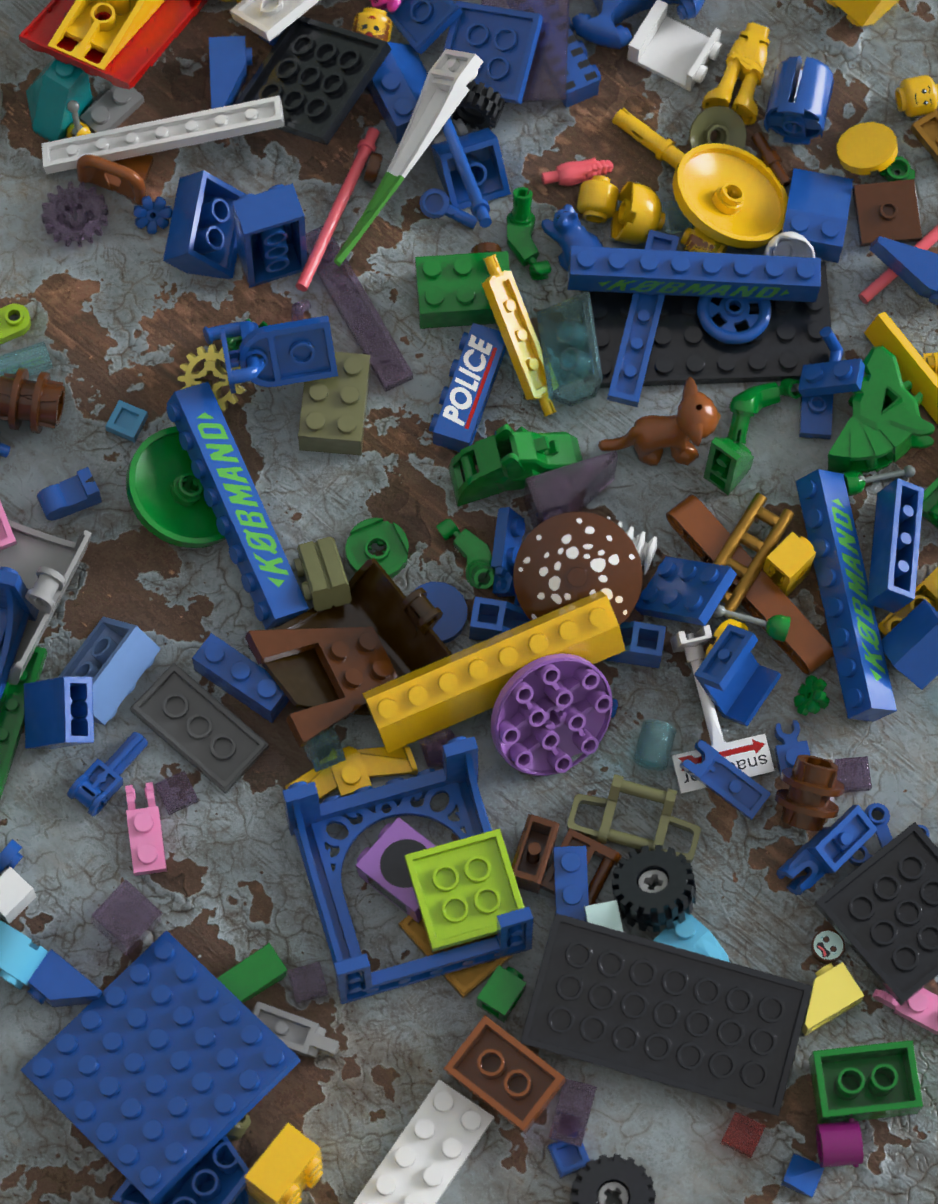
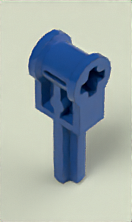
(104, 779)

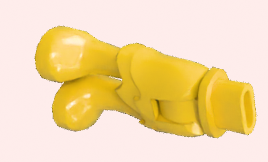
(747, 61)

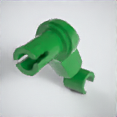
(519, 233)
(752, 401)
(474, 550)

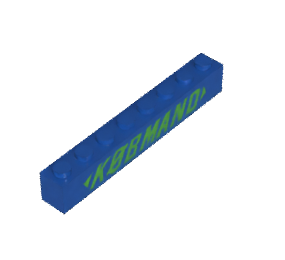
(694, 273)
(236, 505)
(844, 596)

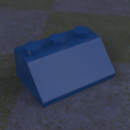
(398, 87)
(203, 227)

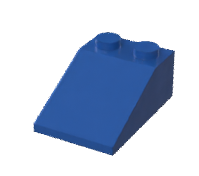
(819, 211)

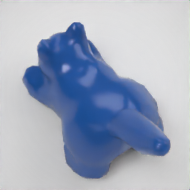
(568, 232)

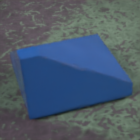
(802, 1175)

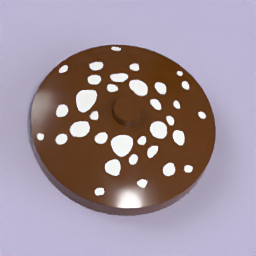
(573, 559)

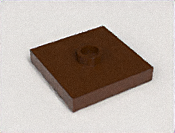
(887, 211)

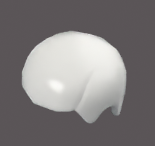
(789, 244)

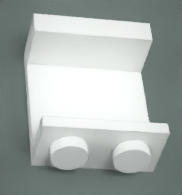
(673, 48)

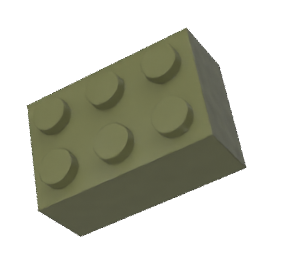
(336, 408)

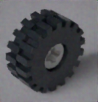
(664, 903)
(612, 1175)

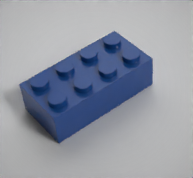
(270, 234)

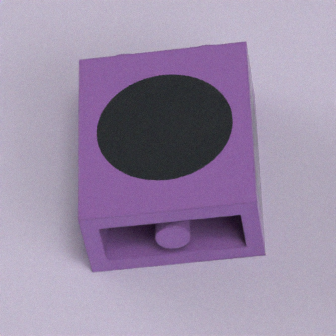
(385, 865)

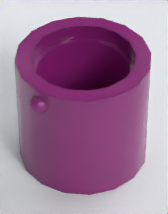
(839, 1144)

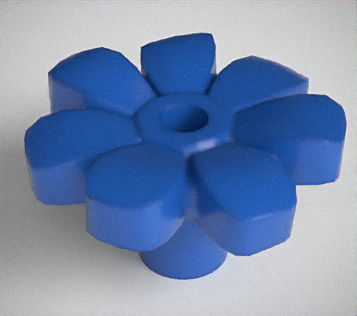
(152, 214)

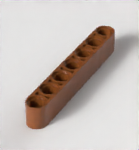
(764, 598)

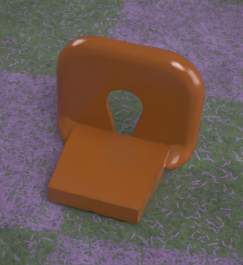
(123, 175)

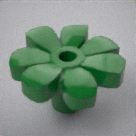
(812, 696)

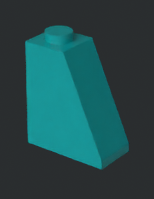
(50, 95)

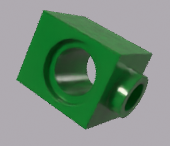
(501, 992)

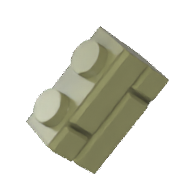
(323, 574)

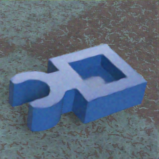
(791, 748)

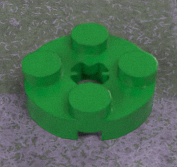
(384, 534)

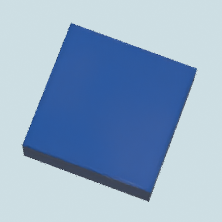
(567, 1158)

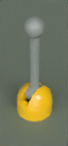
(77, 127)

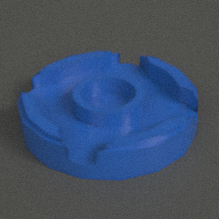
(453, 608)

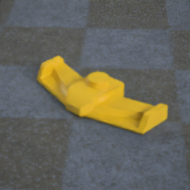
(359, 768)

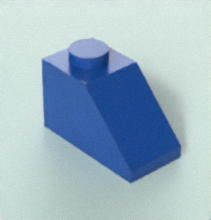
(61, 983)

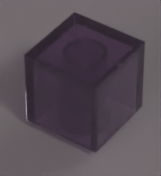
(126, 917)

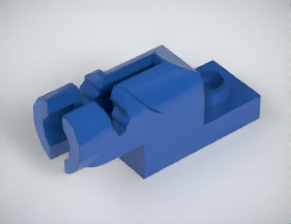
(827, 850)

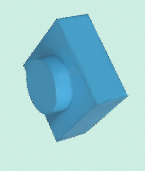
(126, 421)

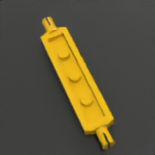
(517, 333)

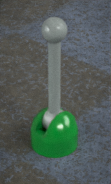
(856, 481)
(776, 626)

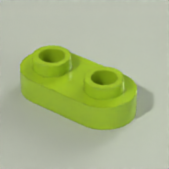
(13, 329)

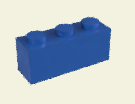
(239, 677)

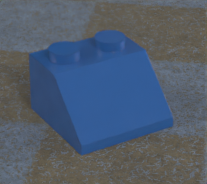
(485, 162)

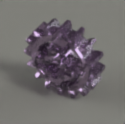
(90, 215)

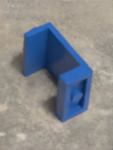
(735, 677)

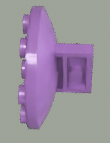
(551, 713)

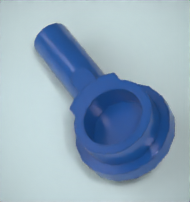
(436, 204)

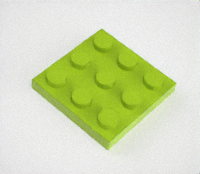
(463, 888)

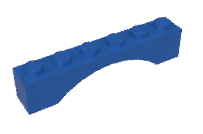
(641, 640)

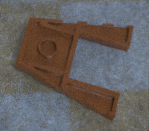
(350, 658)

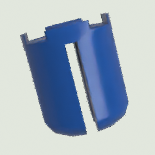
(799, 100)

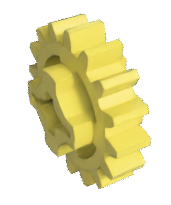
(211, 364)

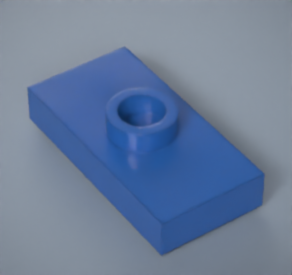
(816, 416)

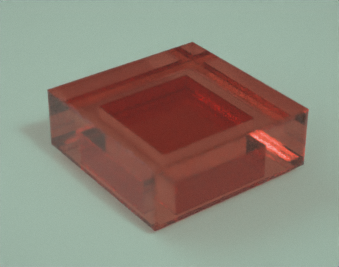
(743, 1134)

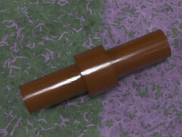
(770, 158)

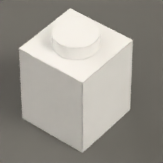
(14, 895)

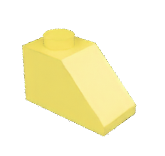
(831, 995)

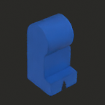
(69, 496)

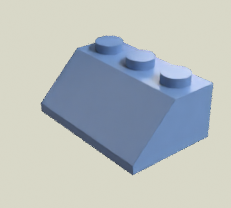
(115, 659)

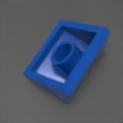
(914, 645)

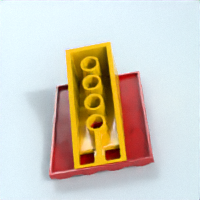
(110, 36)

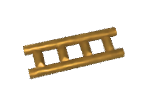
(763, 549)

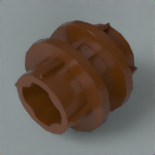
(31, 401)
(808, 797)

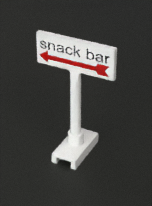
(747, 754)

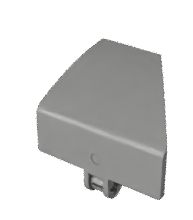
(46, 569)

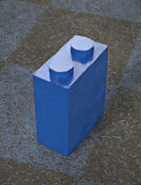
(58, 712)

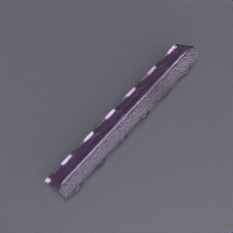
(360, 316)

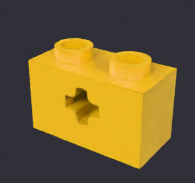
(790, 562)

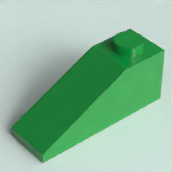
(727, 463)

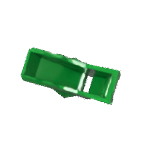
(876, 433)
(508, 460)

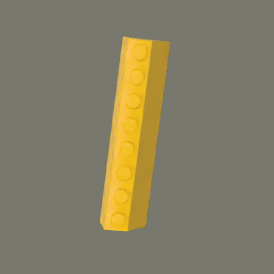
(473, 677)

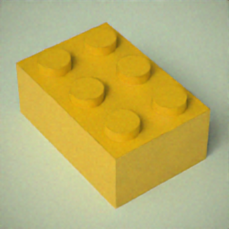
(285, 1169)

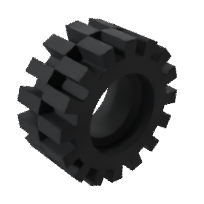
(480, 107)

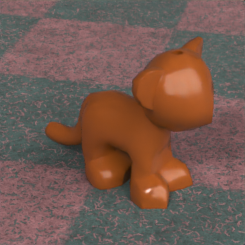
(650, 434)

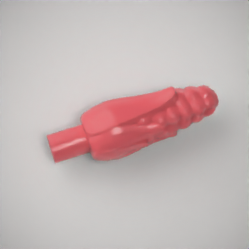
(577, 172)

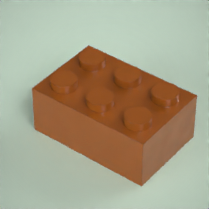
(505, 1074)

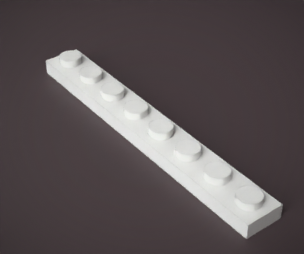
(165, 134)

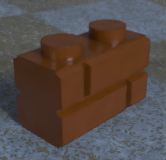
(534, 852)

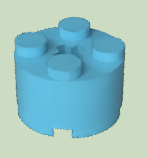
(18, 956)

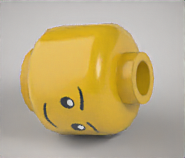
(917, 96)

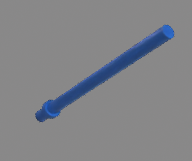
(479, 206)

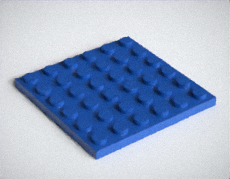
(160, 1067)

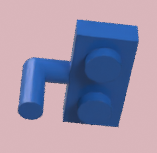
(831, 376)

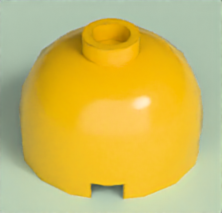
(637, 214)

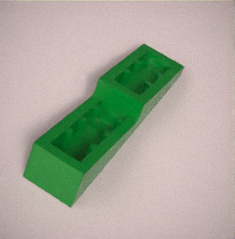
(254, 974)

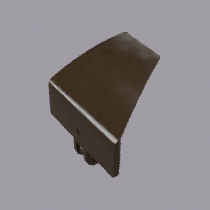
(377, 602)

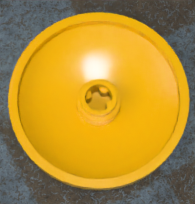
(730, 195)

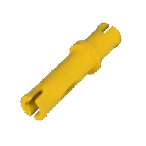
(664, 149)

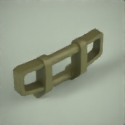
(606, 834)

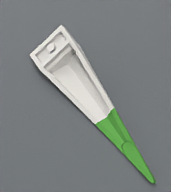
(439, 98)

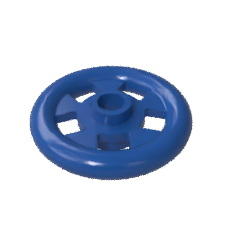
(727, 333)

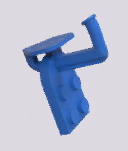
(277, 352)

